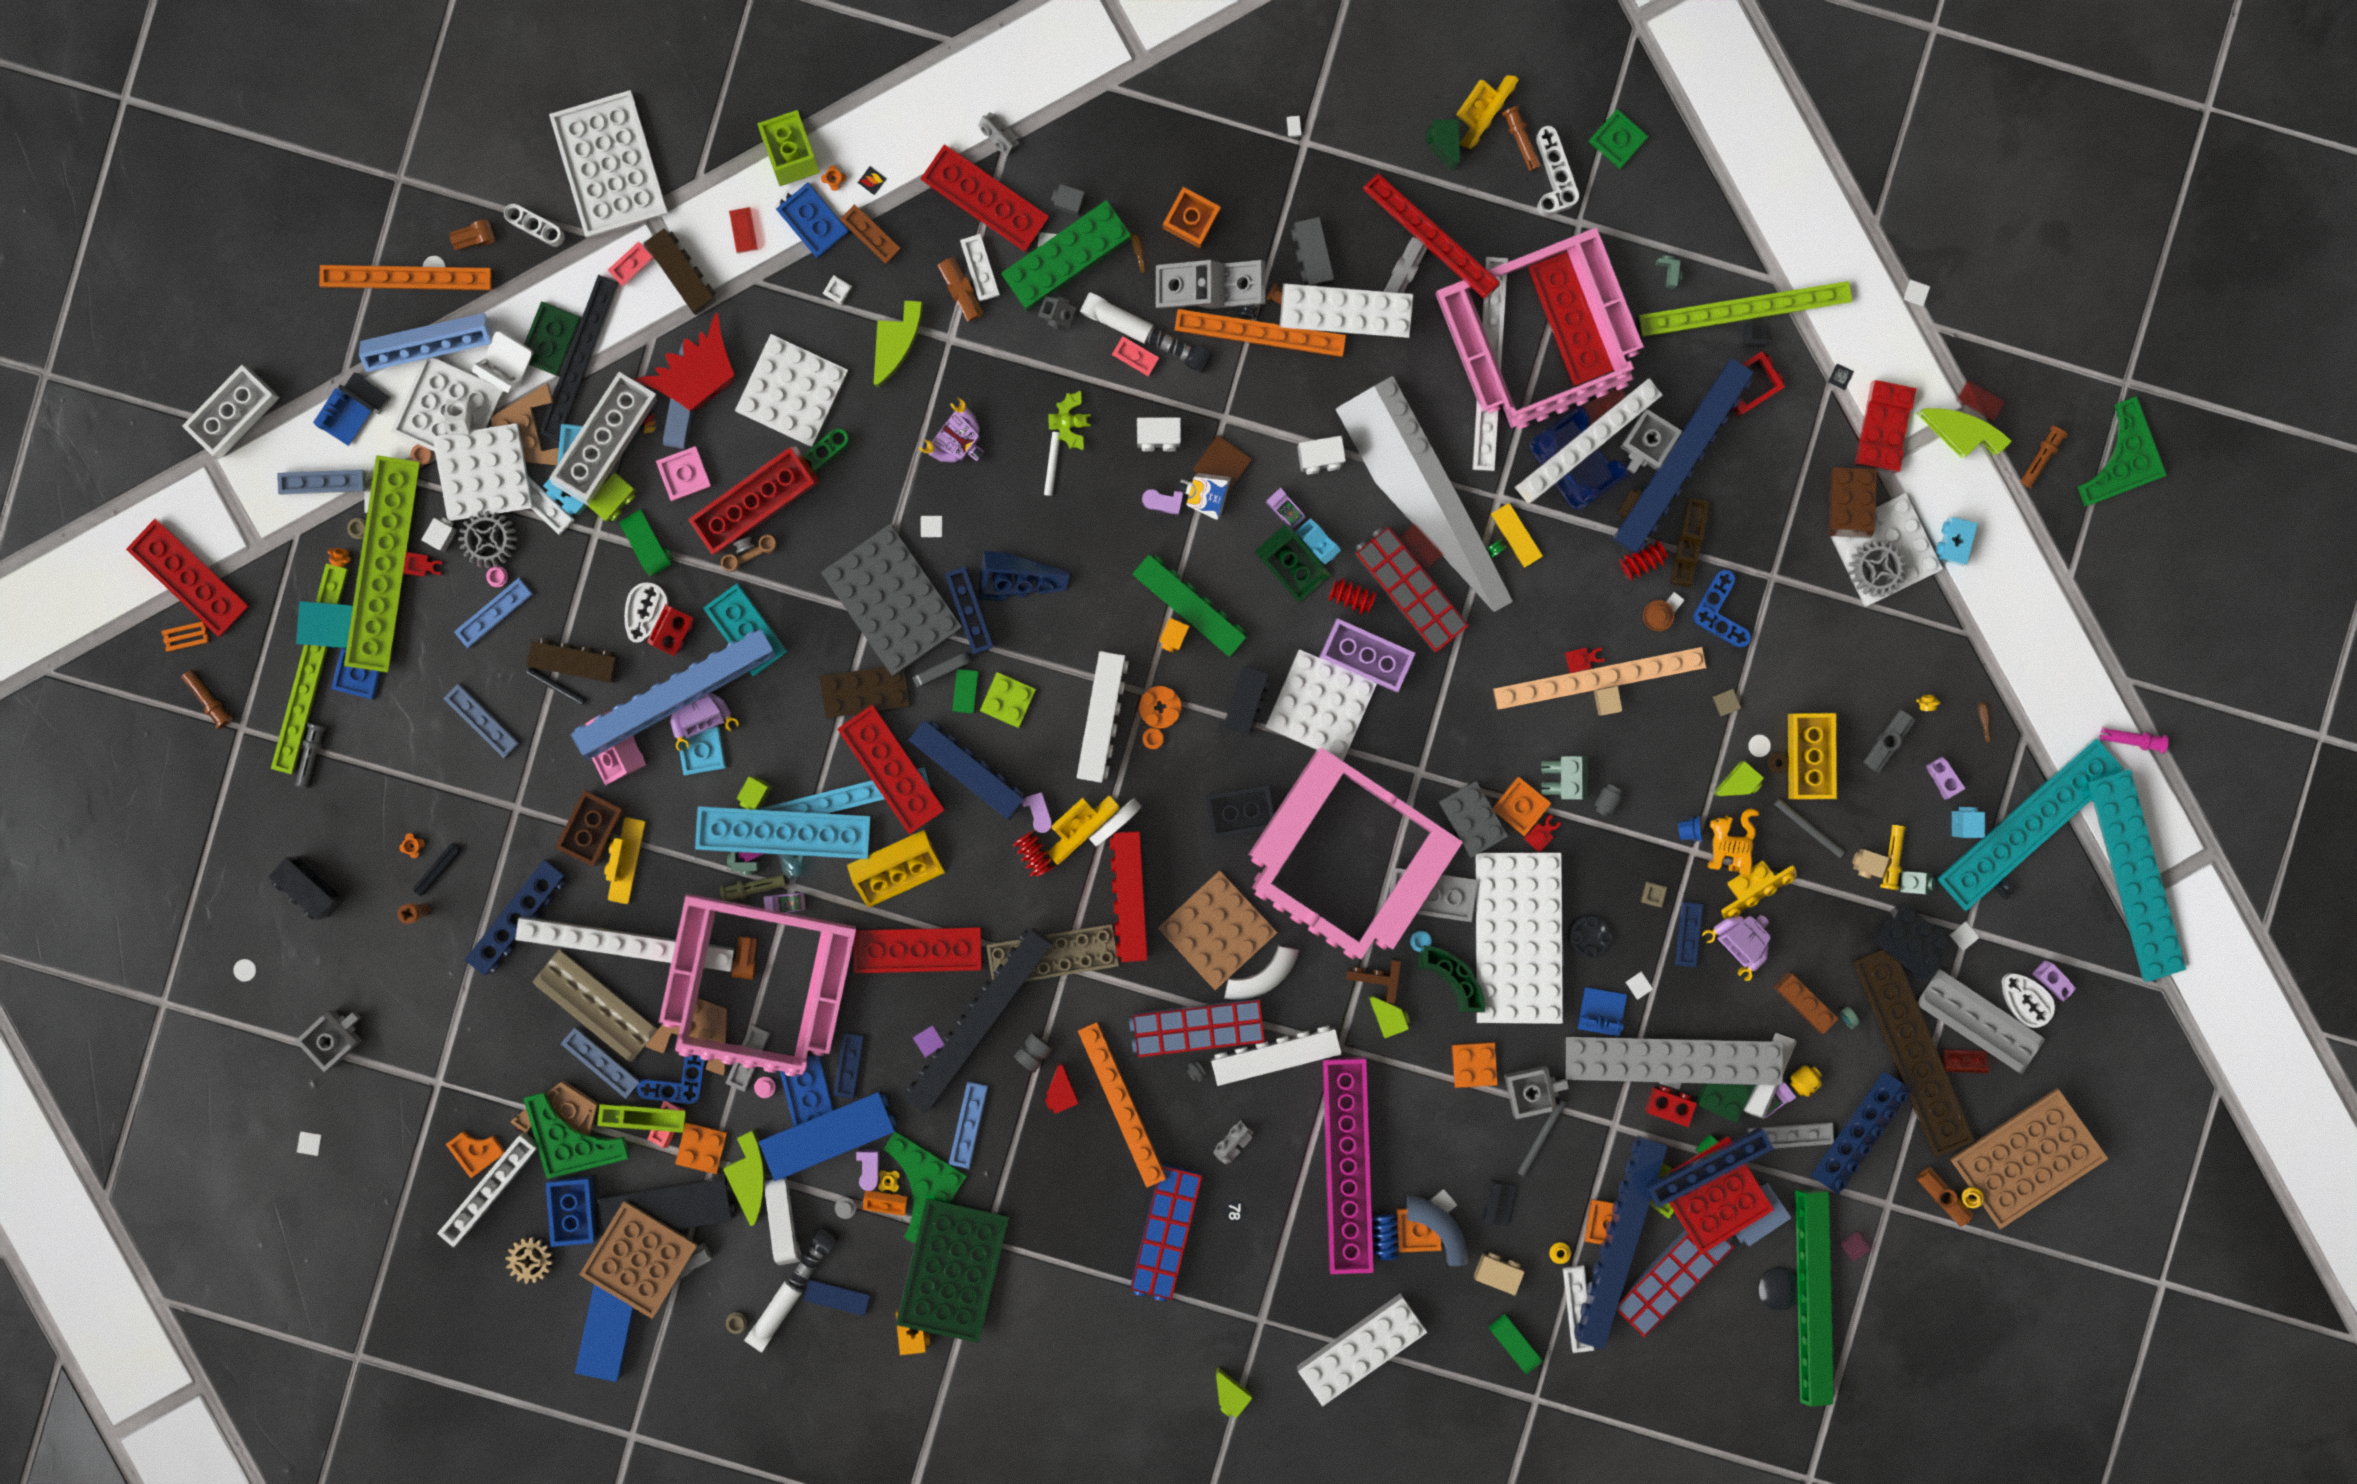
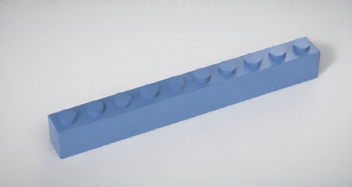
(673, 694)

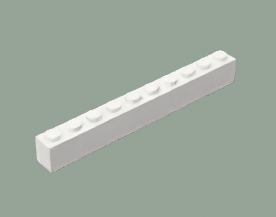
(613, 942)

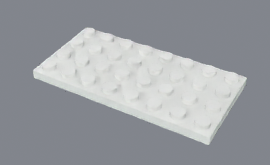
(1519, 937)

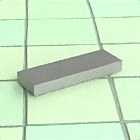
(739, 1075)

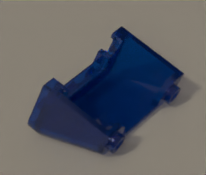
(1588, 478)

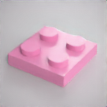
(683, 473)

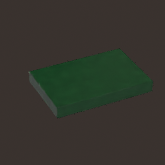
(551, 337)

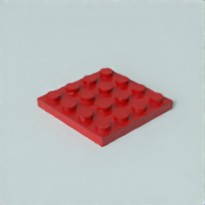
(1720, 1206)

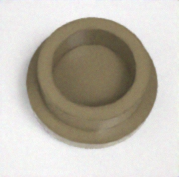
(356, 528)
(736, 1322)

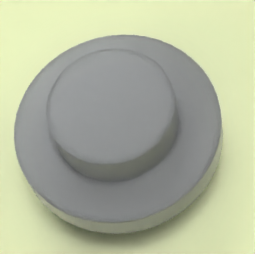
(845, 1208)

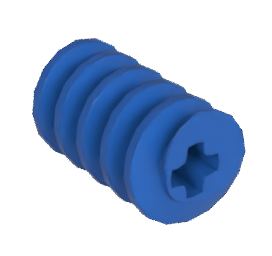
(1385, 1236)

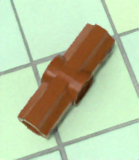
(960, 289)
(1936, 1187)

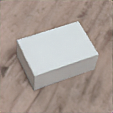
(1293, 126)
(1675, 601)

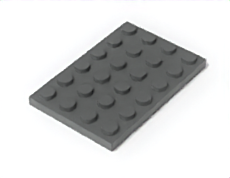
(891, 600)

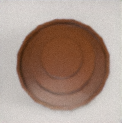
(1658, 615)

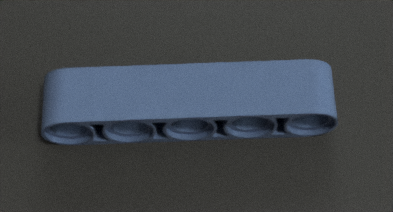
(677, 423)

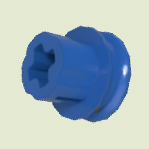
(1691, 829)

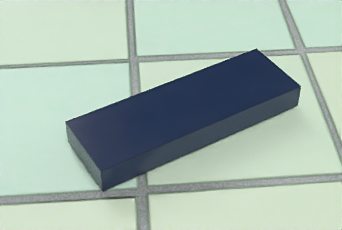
(1689, 934)
(849, 1065)
(836, 1297)

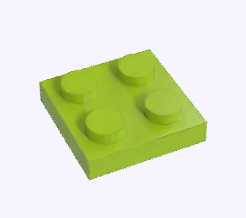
(1007, 700)

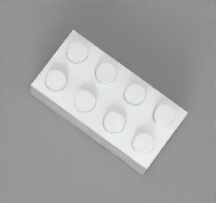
(231, 411)

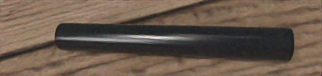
(555, 686)

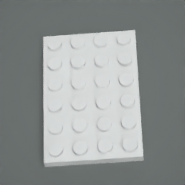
(608, 164)

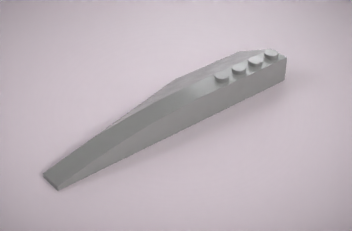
(1417, 484)

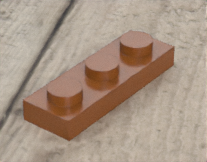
(870, 234)

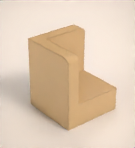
(1608, 700)

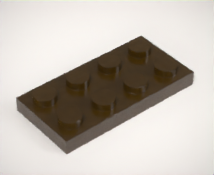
(857, 690)

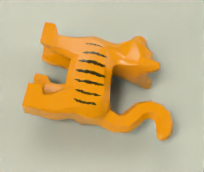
(1737, 847)

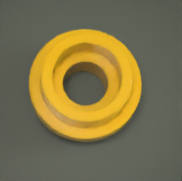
(1972, 1203)
(1555, 1248)

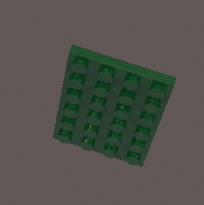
(952, 1270)

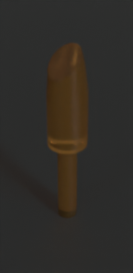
(1137, 250)
(1983, 714)

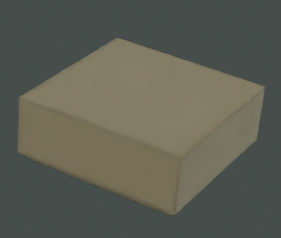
(1726, 702)
(1654, 894)

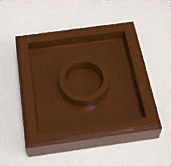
(1223, 460)

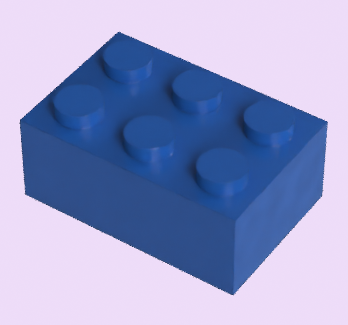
(572, 1210)

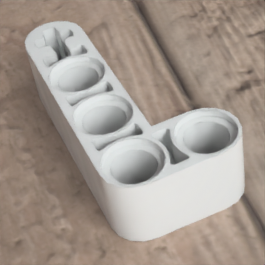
(1552, 169)
(781, 1224)

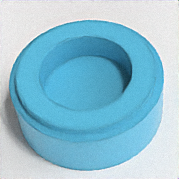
(1420, 939)

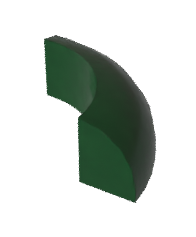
(1457, 975)

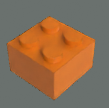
(1191, 217)

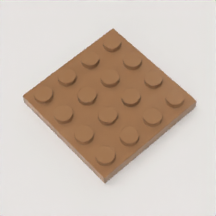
(1217, 930)
(638, 1259)

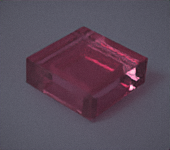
(1855, 1246)

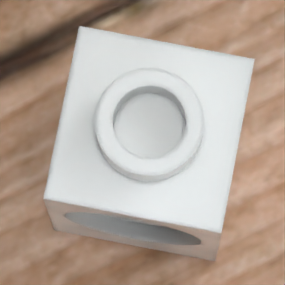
(457, 417)
(439, 533)

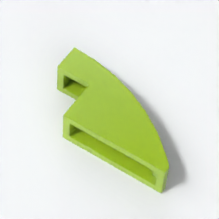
(896, 341)
(1963, 431)
(641, 1118)
(748, 1176)

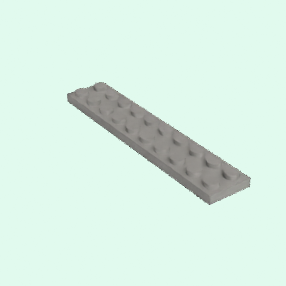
(1674, 1060)

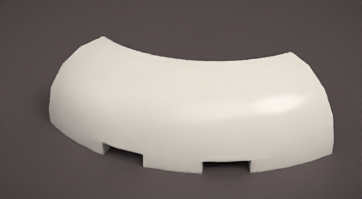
(1266, 979)

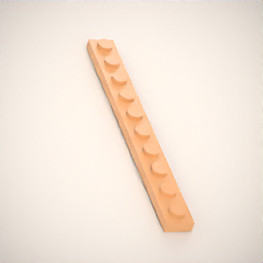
(1599, 678)

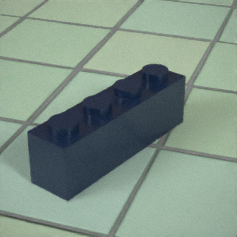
(969, 610)

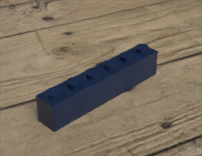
(967, 770)
(1709, 1167)

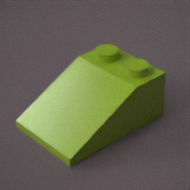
(788, 148)

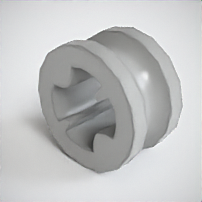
(743, 545)

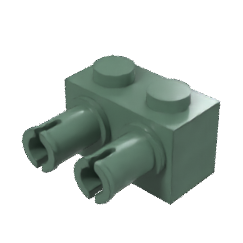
(1573, 777)

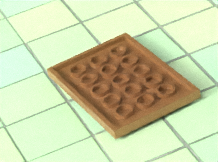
(2029, 1158)

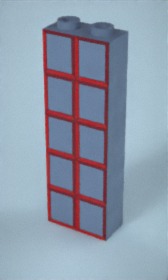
(1197, 1027)
(1668, 1282)

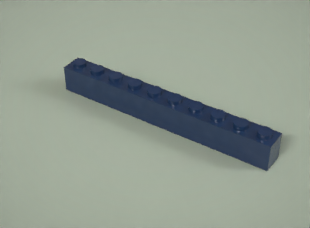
(1683, 455)
(1620, 1242)

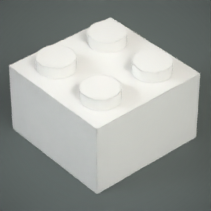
(1158, 433)
(1321, 454)

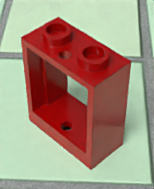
(1775, 377)

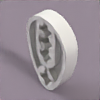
(634, 605)
(1115, 822)
(2037, 995)

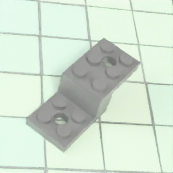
(1210, 284)

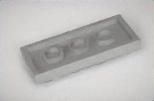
(1449, 898)

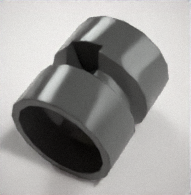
(1033, 1052)

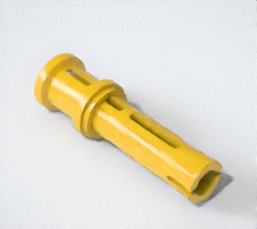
(1893, 867)

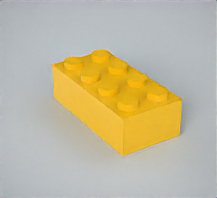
(1812, 756)

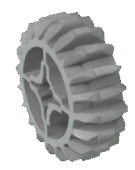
(493, 532)
(1894, 574)

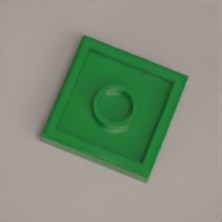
(1618, 139)

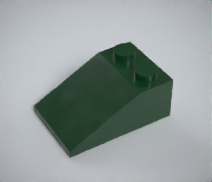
(1292, 563)

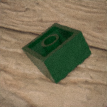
(1444, 141)

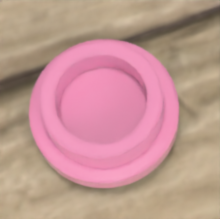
(497, 576)
(765, 1087)

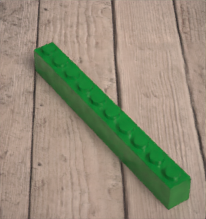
(1814, 1297)

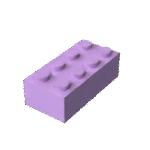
(1367, 655)

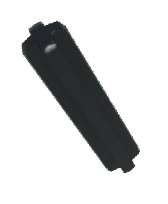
(436, 869)

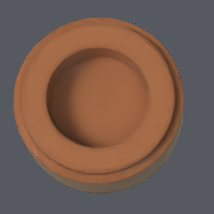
(421, 454)

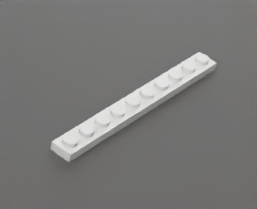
(1493, 324)

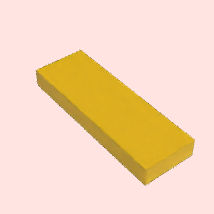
(1516, 535)

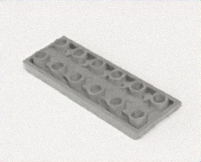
(1980, 1021)

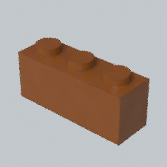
(1805, 1002)

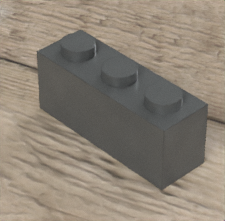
(1312, 252)

